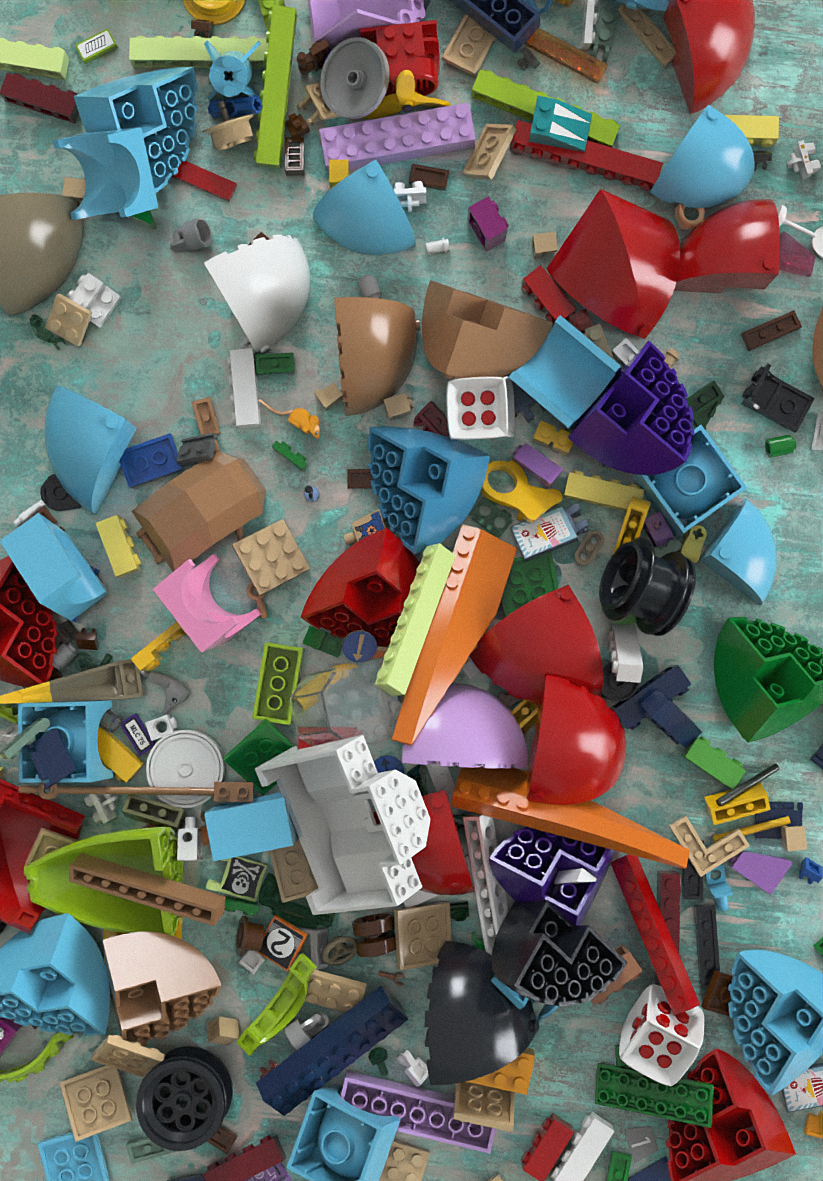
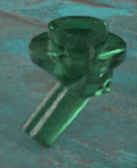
(378, 1056)

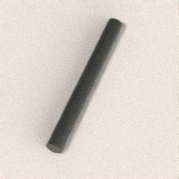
(747, 785)

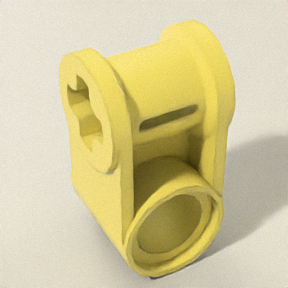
(693, 546)

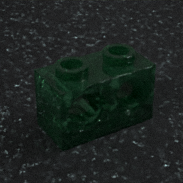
(487, 522)

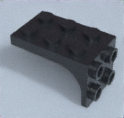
(776, 399)

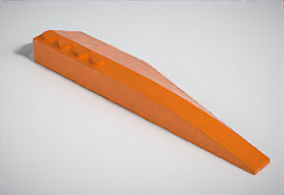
(460, 620)
(503, 796)

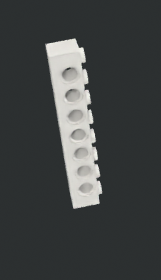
(489, 893)

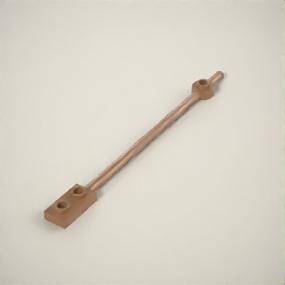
(207, 424)
(222, 791)

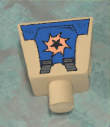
(364, 527)

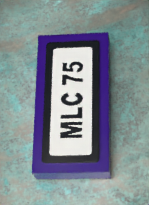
(137, 734)

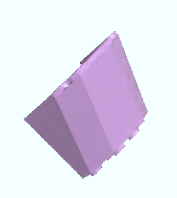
(343, 18)

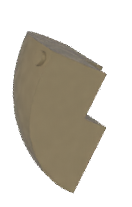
(35, 247)

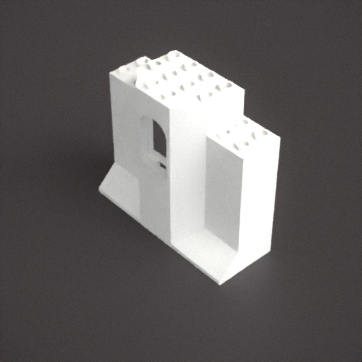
(348, 852)

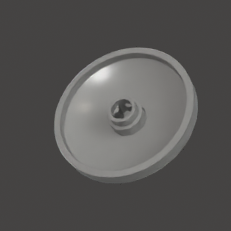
(354, 78)

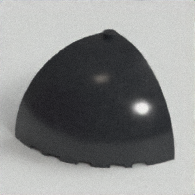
(550, 957)
(470, 1020)

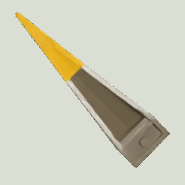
(108, 682)

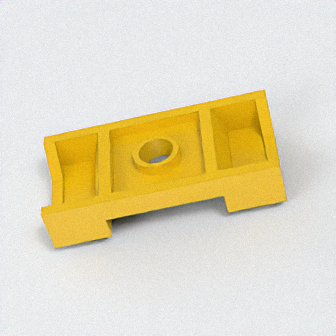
(149, 656)

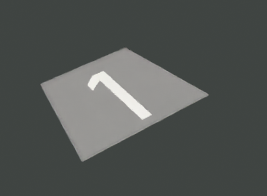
(641, 1142)

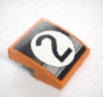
(282, 942)

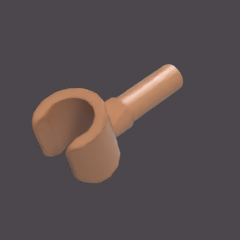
(392, 977)

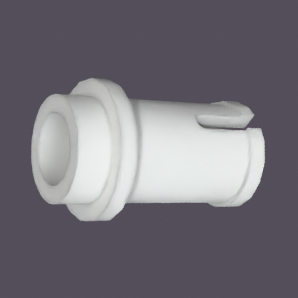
(438, 246)

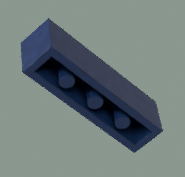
(670, 718)

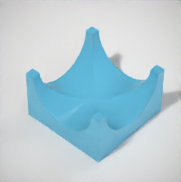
(114, 172)

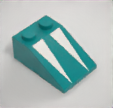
(559, 124)

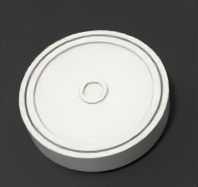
(185, 760)

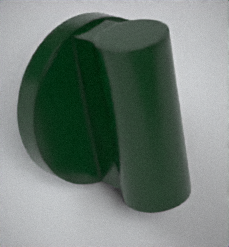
(459, 911)

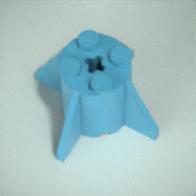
(237, 63)

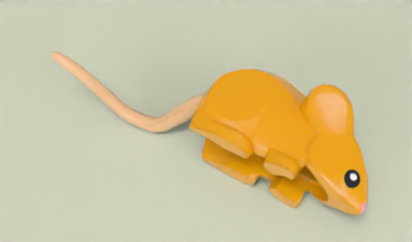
(300, 419)

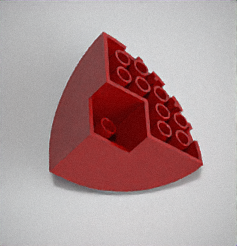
(710, 46)
(732, 249)
(364, 588)
(25, 631)
(541, 639)
(575, 746)
(443, 861)
(744, 1130)

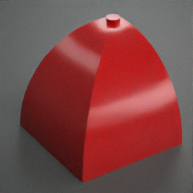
(620, 263)
(20, 823)

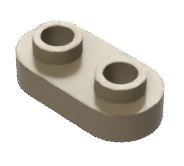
(588, 548)

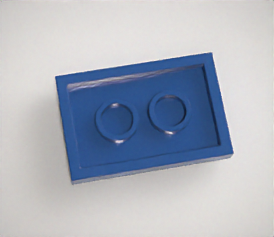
(150, 460)

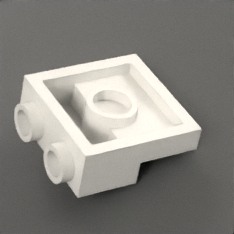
(95, 297)

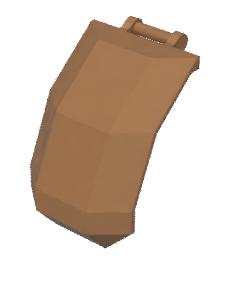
(199, 508)

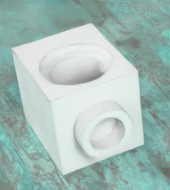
(153, 727)

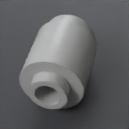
(369, 287)
(64, 655)

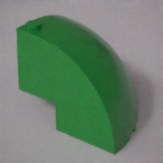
(766, 676)

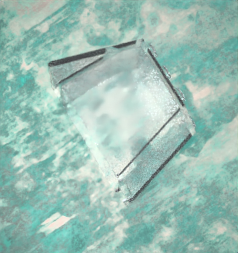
(344, 705)

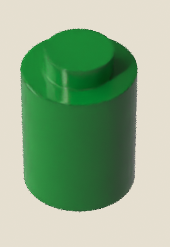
(780, 446)

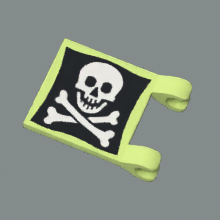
(240, 879)

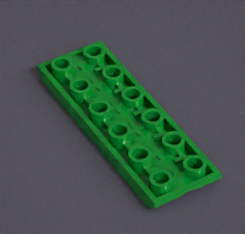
(632, 1091)

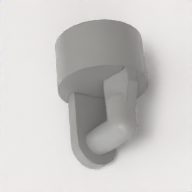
(195, 234)
(302, 1032)

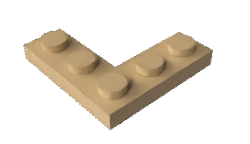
(708, 858)

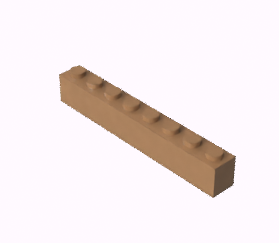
(147, 889)

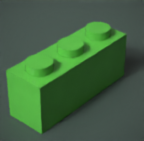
(714, 762)

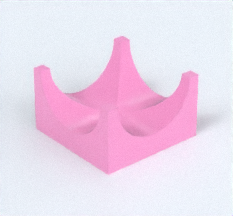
(191, 603)

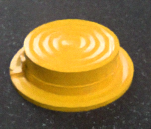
(214, 10)

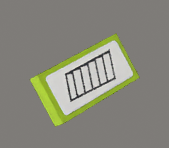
(96, 46)

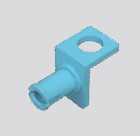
(719, 888)

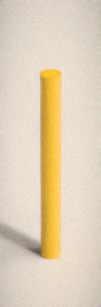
(757, 827)

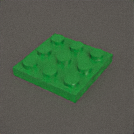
(528, 581)
(254, 750)

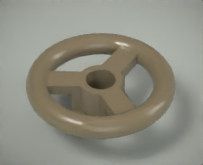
(339, 948)

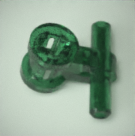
(106, 660)

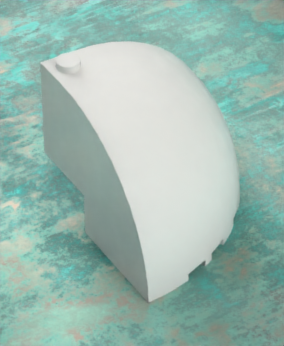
(264, 287)

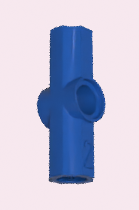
(237, 106)

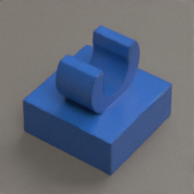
(811, 870)

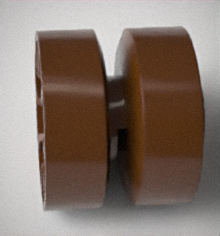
(374, 940)

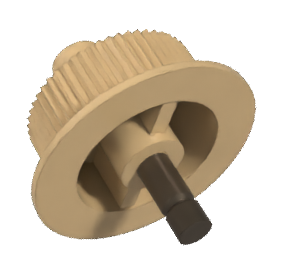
(230, 131)

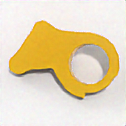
(527, 499)

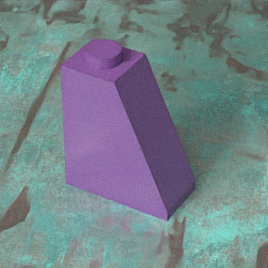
(537, 465)
(761, 868)

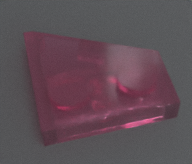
(795, 257)

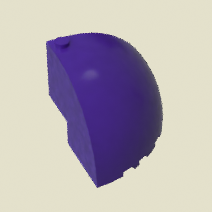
(639, 419)
(531, 860)

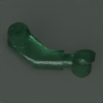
(41, 332)

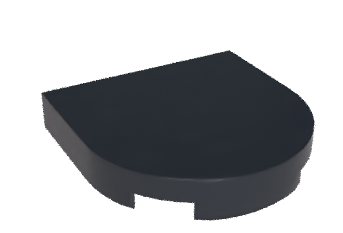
(56, 496)

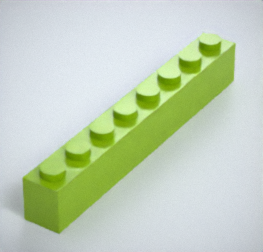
(276, 86)
(522, 101)

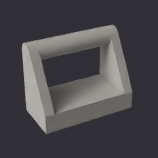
(318, 942)

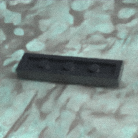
(707, 942)

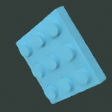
(72, 1160)

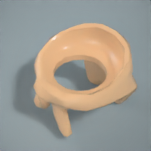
(685, 223)

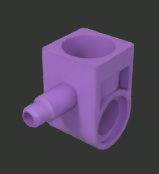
(657, 529)

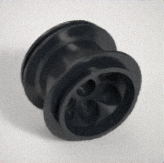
(647, 586)
(169, 1129)

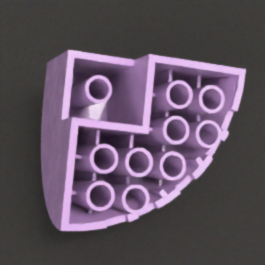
(469, 731)

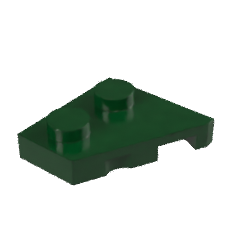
(705, 403)

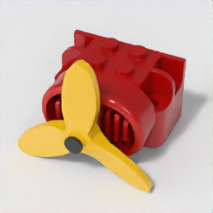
(412, 63)

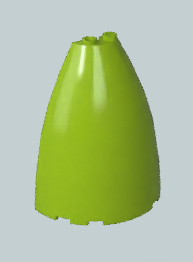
(142, 849)

